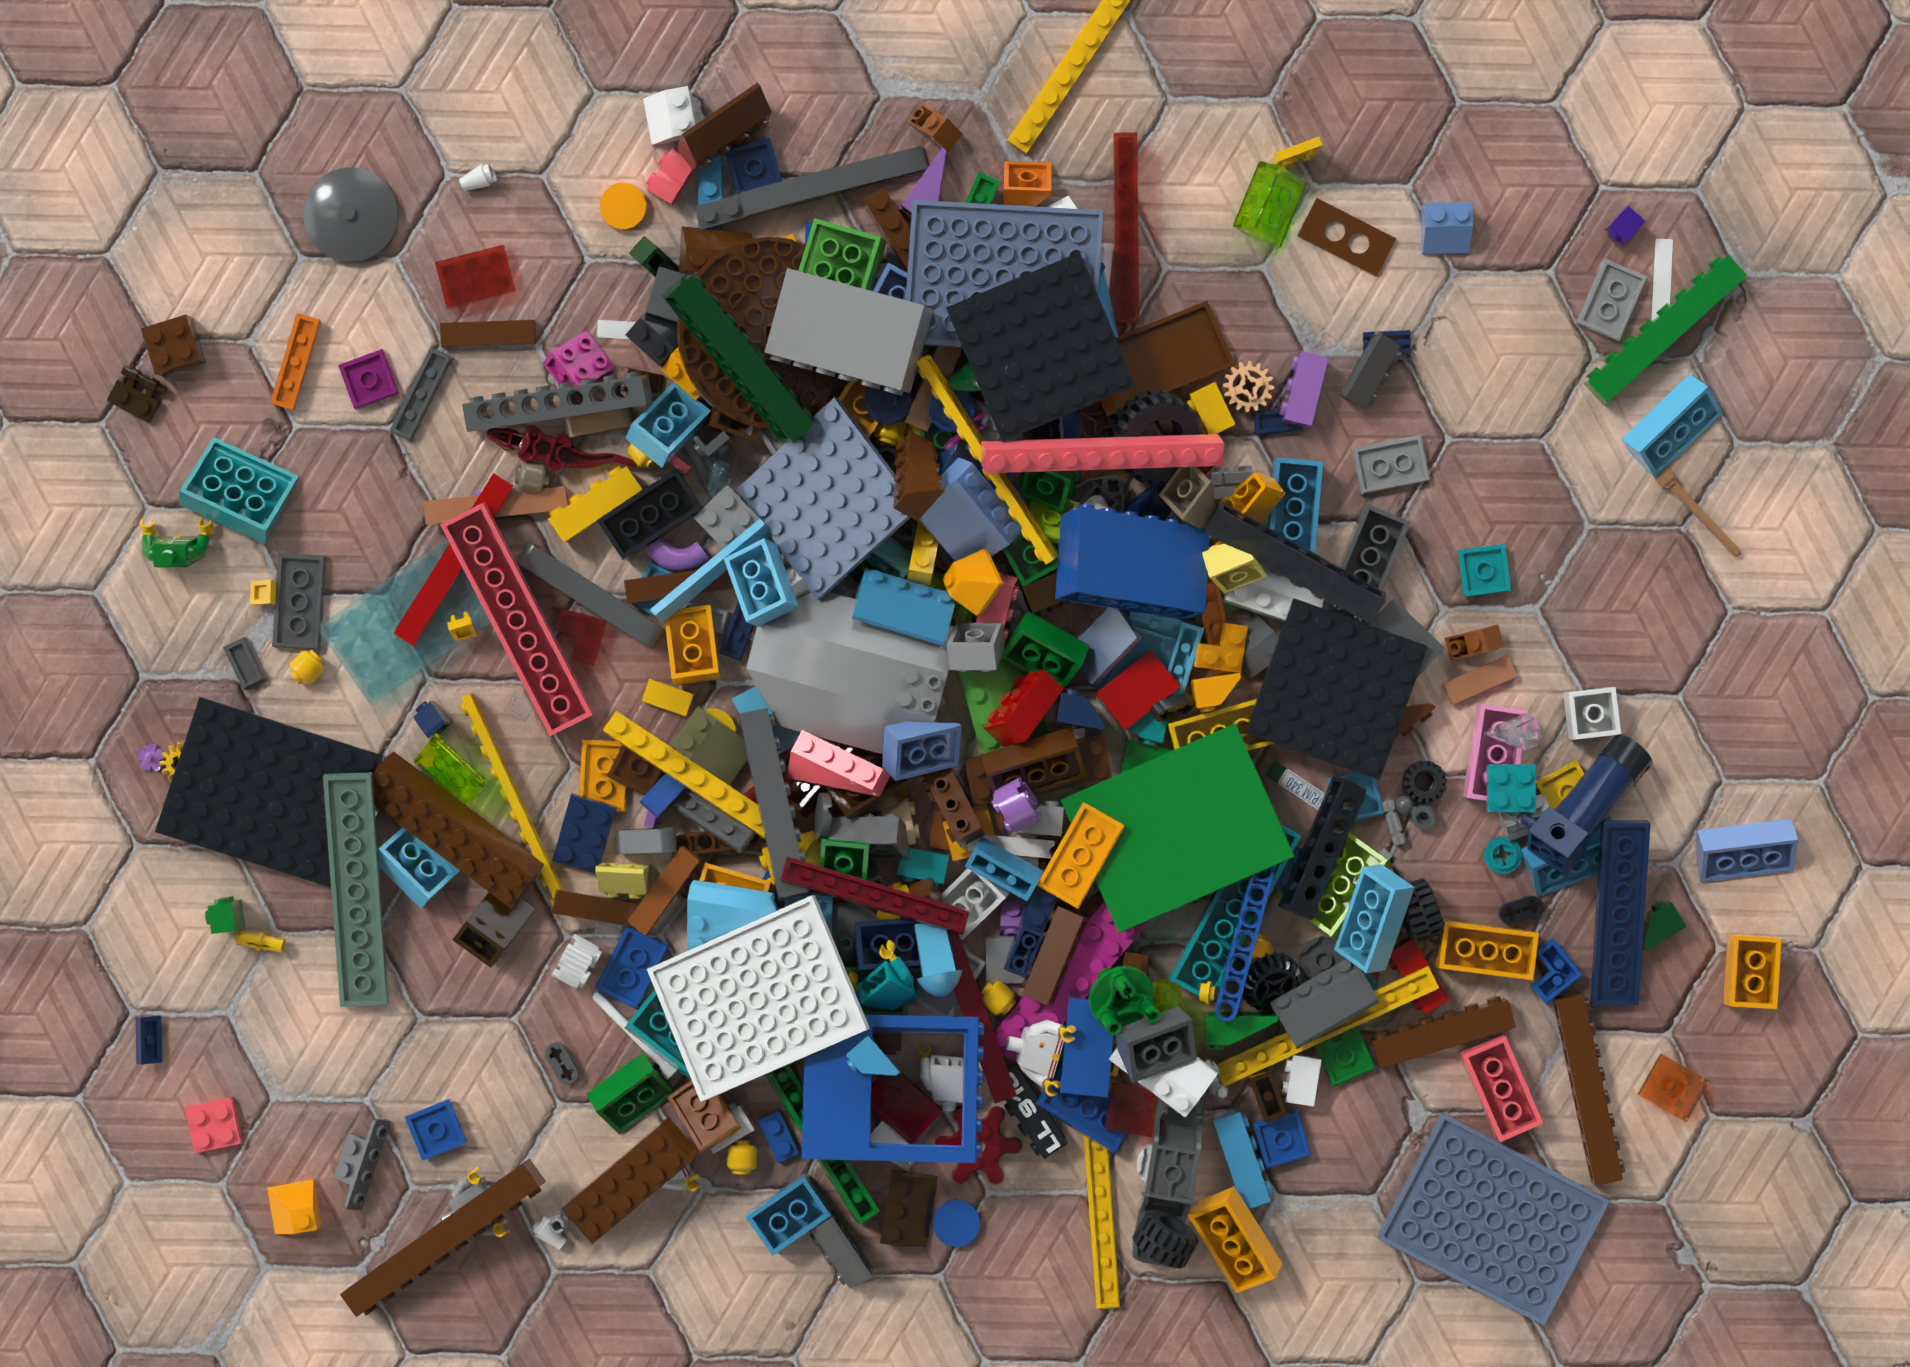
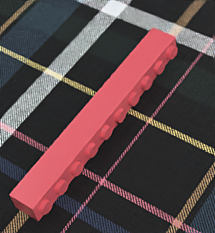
(1102, 453)

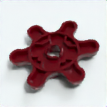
(995, 1147)

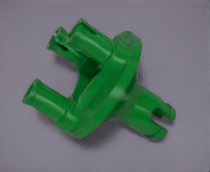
(1122, 998)

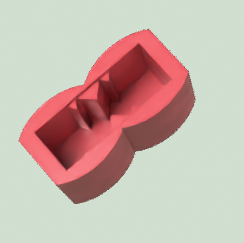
(670, 178)

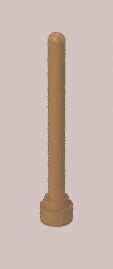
(1668, 480)

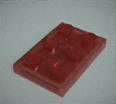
(475, 276)

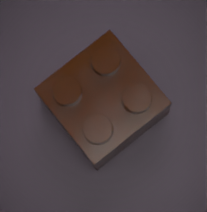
(173, 345)

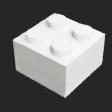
(1592, 713)

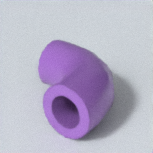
(677, 558)

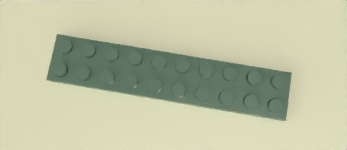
(355, 889)

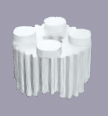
(576, 961)

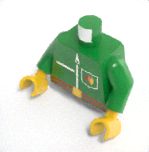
(175, 550)

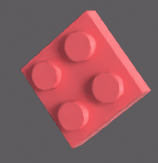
(213, 1125)

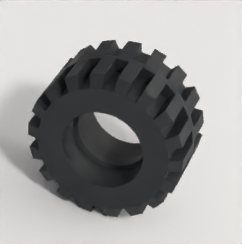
(1423, 913)
(1165, 1239)

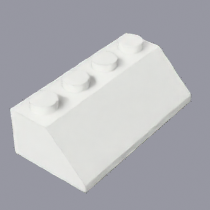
(1270, 596)
(1179, 1086)

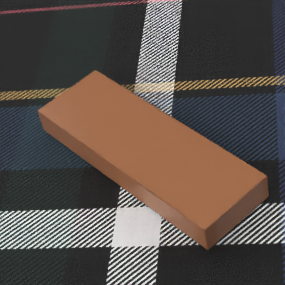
(1479, 680)

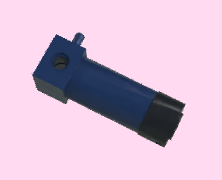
(1563, 833)

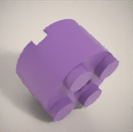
(1017, 805)

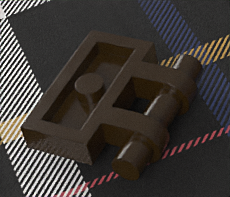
(133, 400)

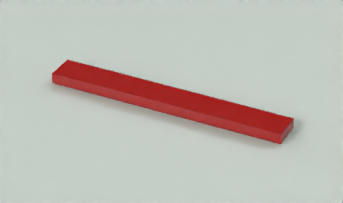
(446, 571)

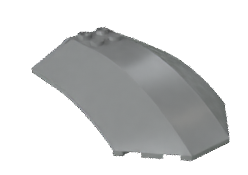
(844, 674)

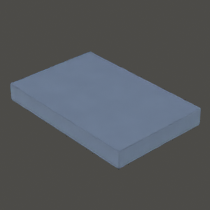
(1109, 642)

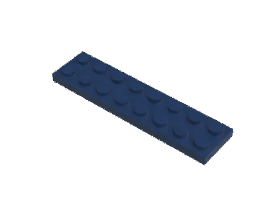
(1620, 912)

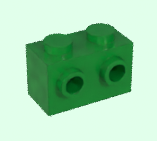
(225, 915)

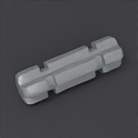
(1393, 822)

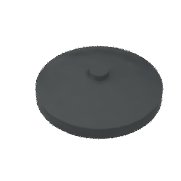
(351, 215)

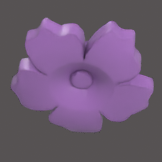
(150, 757)

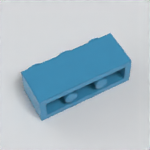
(1004, 868)

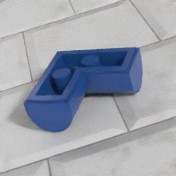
(1560, 972)

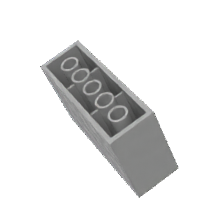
(848, 332)

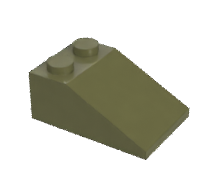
(711, 745)

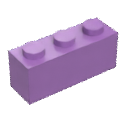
(1303, 389)

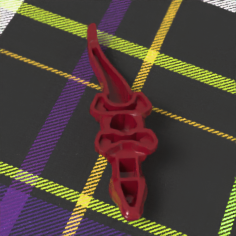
(555, 451)

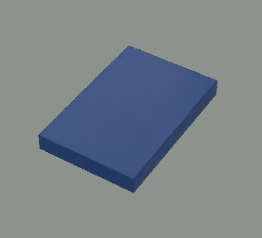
(626, 970)

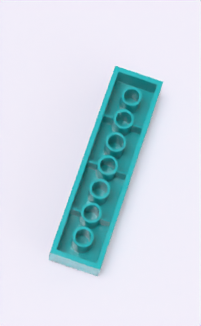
(1211, 939)

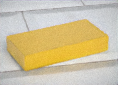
(667, 697)

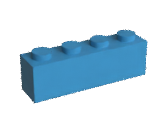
(1240, 1158)

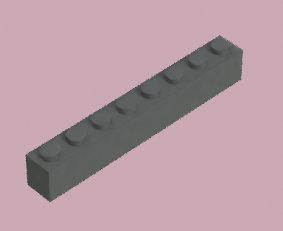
(772, 796)

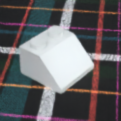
(669, 114)

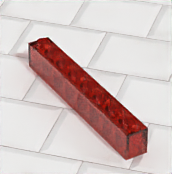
(1125, 228)

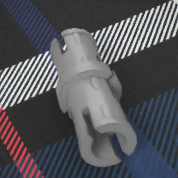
(556, 1220)

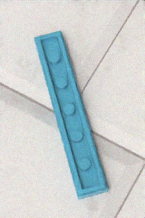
(707, 573)

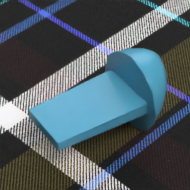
(936, 961)

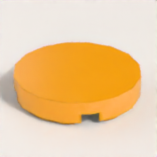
(623, 206)

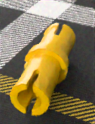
(260, 941)

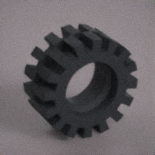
(1438, 785)

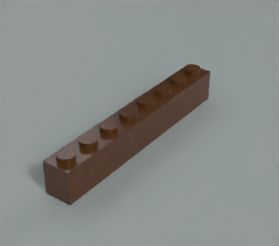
(1587, 1088)

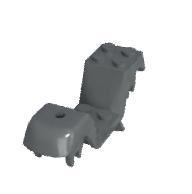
(1172, 1165)

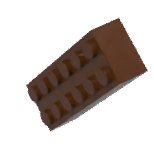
(1094, 759)
(630, 1180)

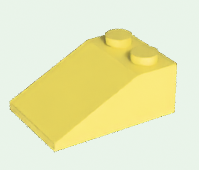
(623, 878)

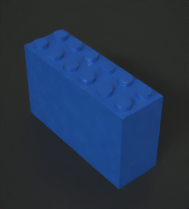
(1132, 563)

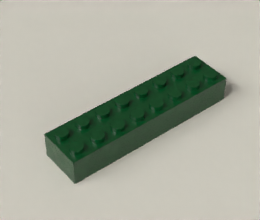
(738, 359)

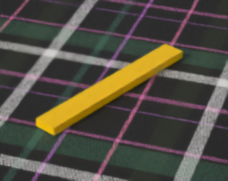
(1101, 1225)

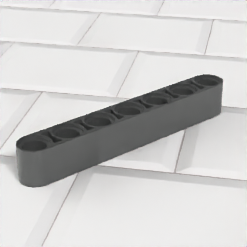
(590, 595)

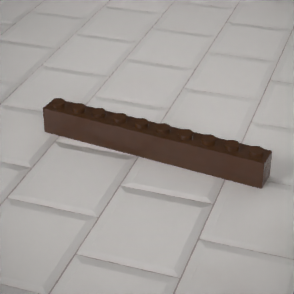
(442, 1238)

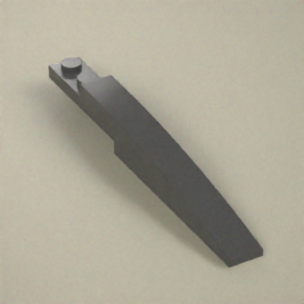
(811, 187)

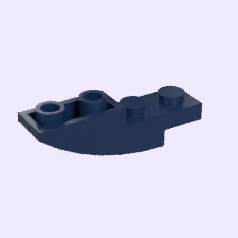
(1030, 932)

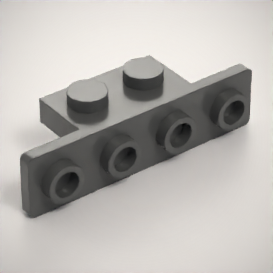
(359, 1162)

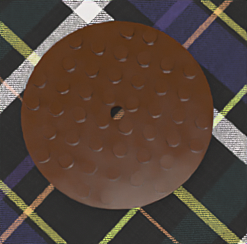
(748, 286)

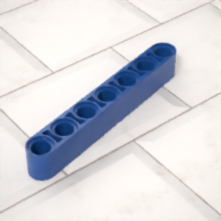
(1243, 953)

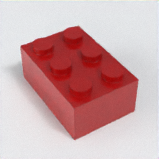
(1022, 707)

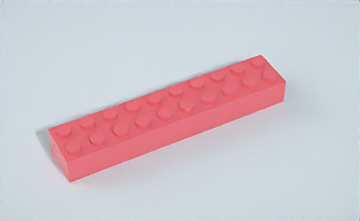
(517, 619)

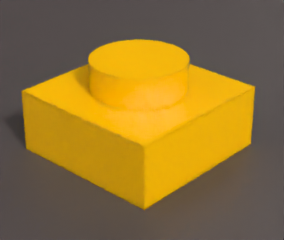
(263, 593)

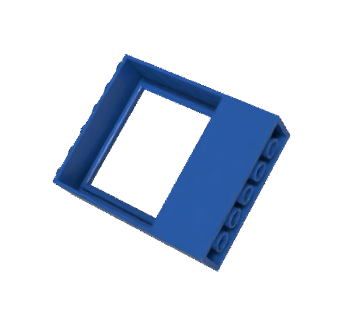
(840, 1100)

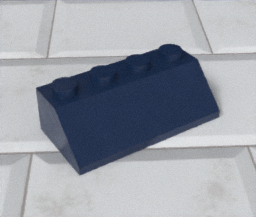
(873, 934)

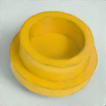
(1207, 992)

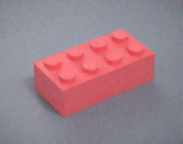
(1500, 1087)

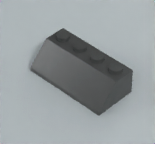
(1324, 1002)

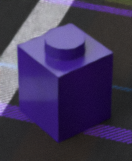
(1624, 226)

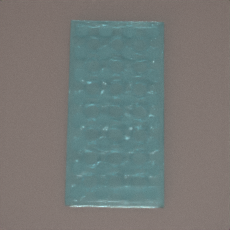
(365, 629)

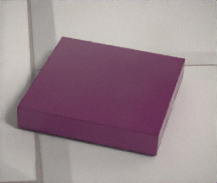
(368, 379)

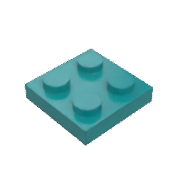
(1484, 570)
(1511, 788)

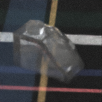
(1517, 732)

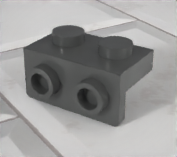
(719, 445)

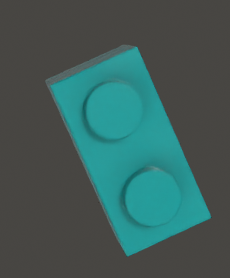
(924, 865)

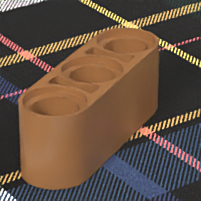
(597, 422)

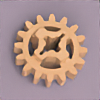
(1238, 390)

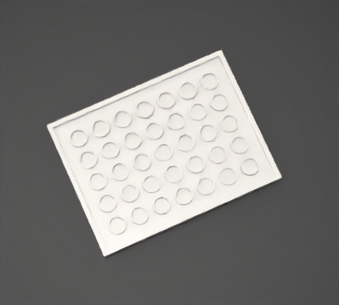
(758, 998)

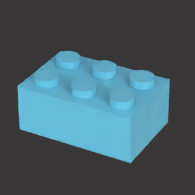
(667, 424)
(761, 582)

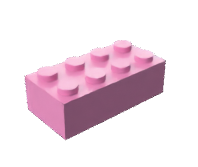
(1487, 750)

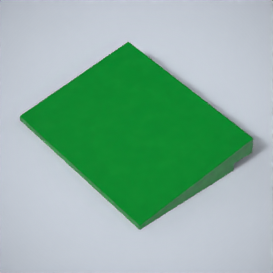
(1190, 827)

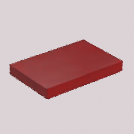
(1137, 690)

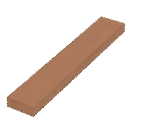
(515, 504)

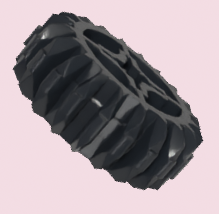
(1270, 979)

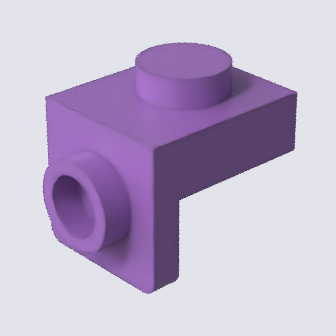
(1010, 916)

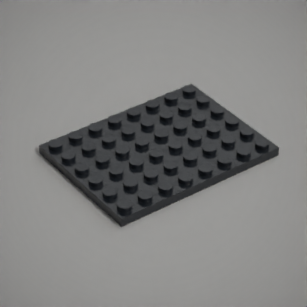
(257, 789)

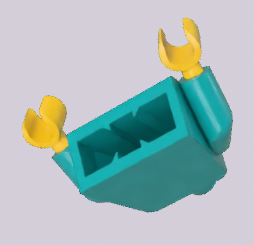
(888, 984)

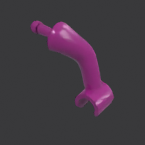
(957, 439)

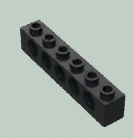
(1320, 835)

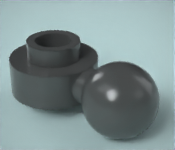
(1406, 805)

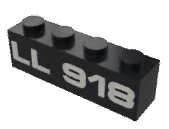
(1033, 1119)

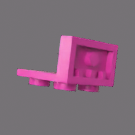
(578, 361)

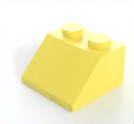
(1231, 567)

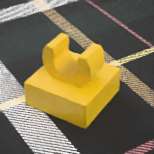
(462, 628)

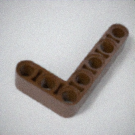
(717, 845)

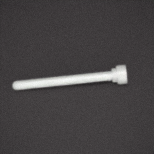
(666, 1069)

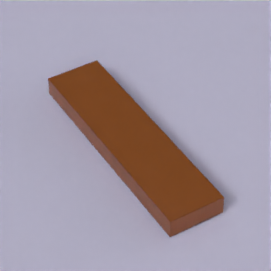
(664, 890)

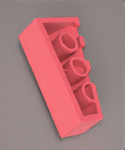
(829, 765)

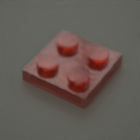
(1131, 1110)

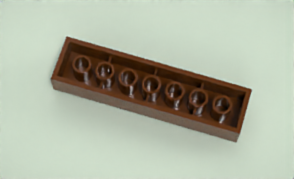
(453, 830)

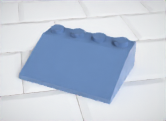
(969, 514)

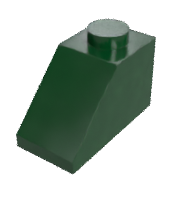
(651, 257)
(1661, 924)

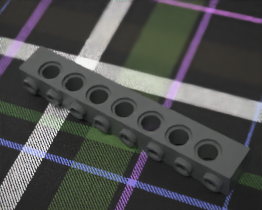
(476, 410)

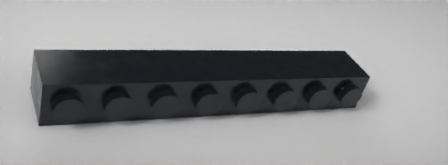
(1296, 563)

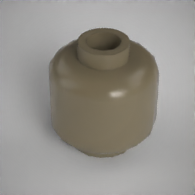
(532, 476)

